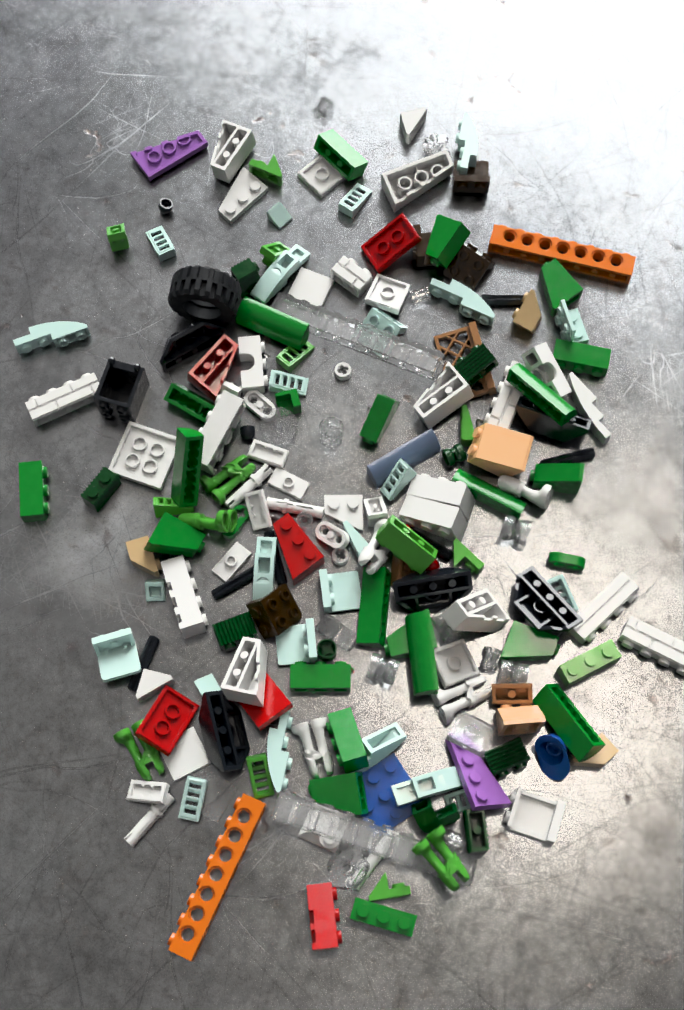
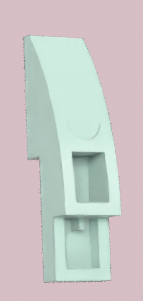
(467, 144)
(278, 273)
(470, 303)
(58, 332)
(264, 567)
(279, 760)
(426, 786)

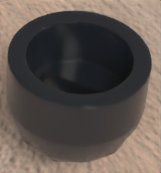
(163, 205)
(247, 432)

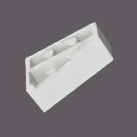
(231, 150)
(443, 397)
(434, 517)
(247, 673)

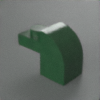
(429, 818)

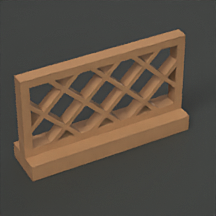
(474, 339)

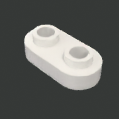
(260, 406)
(333, 536)

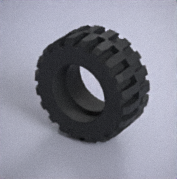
(204, 295)

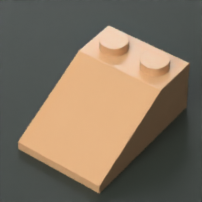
(519, 720)

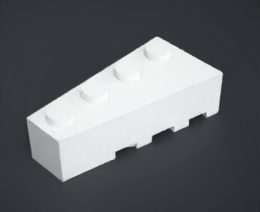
(415, 178)
(218, 428)
(183, 596)

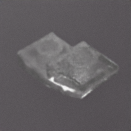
(337, 632)

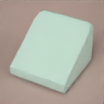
(279, 215)
(155, 589)
(207, 684)

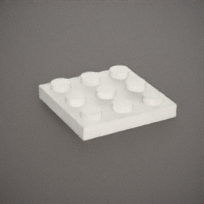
(144, 456)

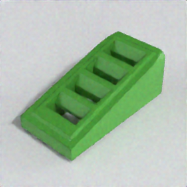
(290, 366)
(466, 427)
(167, 505)
(255, 758)

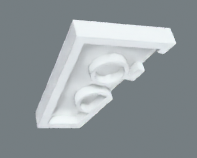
(242, 195)

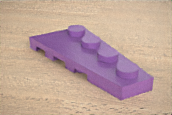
(161, 158)
(477, 780)

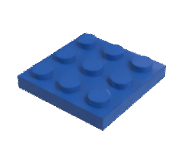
(379, 795)

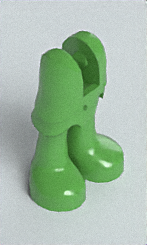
(231, 470)
(225, 521)
(149, 755)
(451, 861)

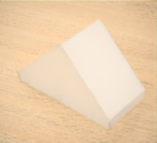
(411, 122)
(375, 510)
(152, 683)

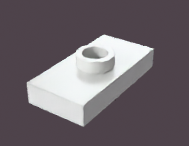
(268, 454)
(288, 483)
(258, 509)
(231, 562)
(148, 792)

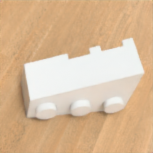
(443, 491)
(476, 613)

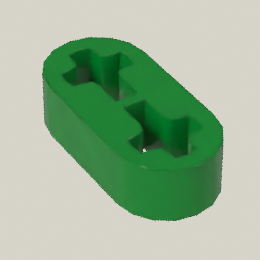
(240, 522)
(566, 561)

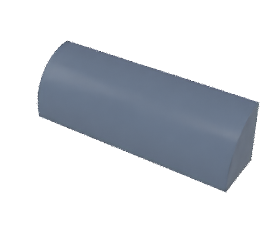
(411, 452)

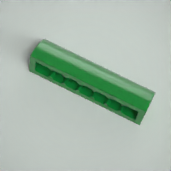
(272, 323)
(540, 394)
(190, 401)
(187, 467)
(491, 495)
(374, 608)
(421, 653)
(568, 722)

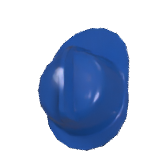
(552, 756)

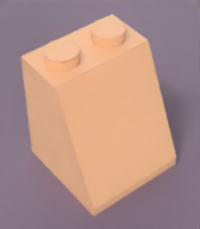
(499, 450)

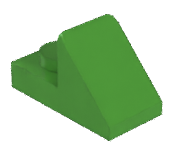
(267, 172)
(117, 237)
(272, 251)
(463, 554)
(382, 891)

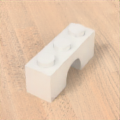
(251, 350)
(542, 360)

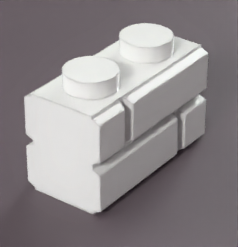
(351, 276)

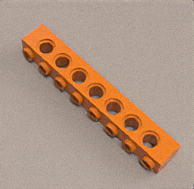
(569, 260)
(190, 948)

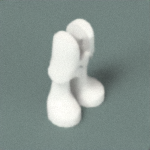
(517, 488)
(369, 552)
(470, 699)
(312, 756)

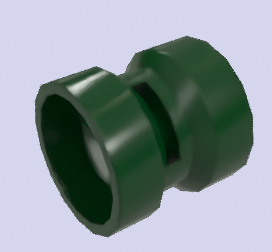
(454, 455)
(325, 647)

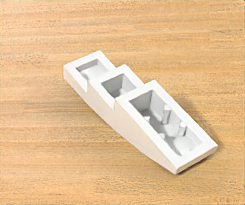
(585, 402)

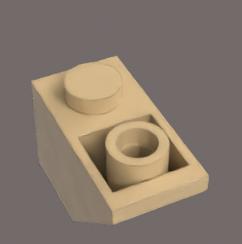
(529, 314)
(143, 559)
(601, 757)

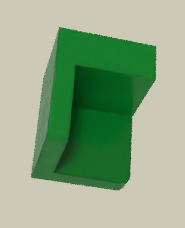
(289, 400)

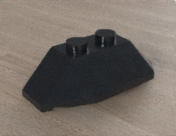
(189, 343)
(541, 423)
(432, 589)
(543, 604)
(223, 731)

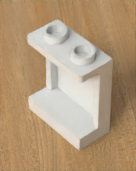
(534, 816)

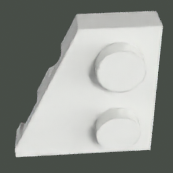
(345, 508)

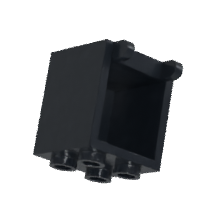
(121, 390)

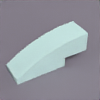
(382, 744)

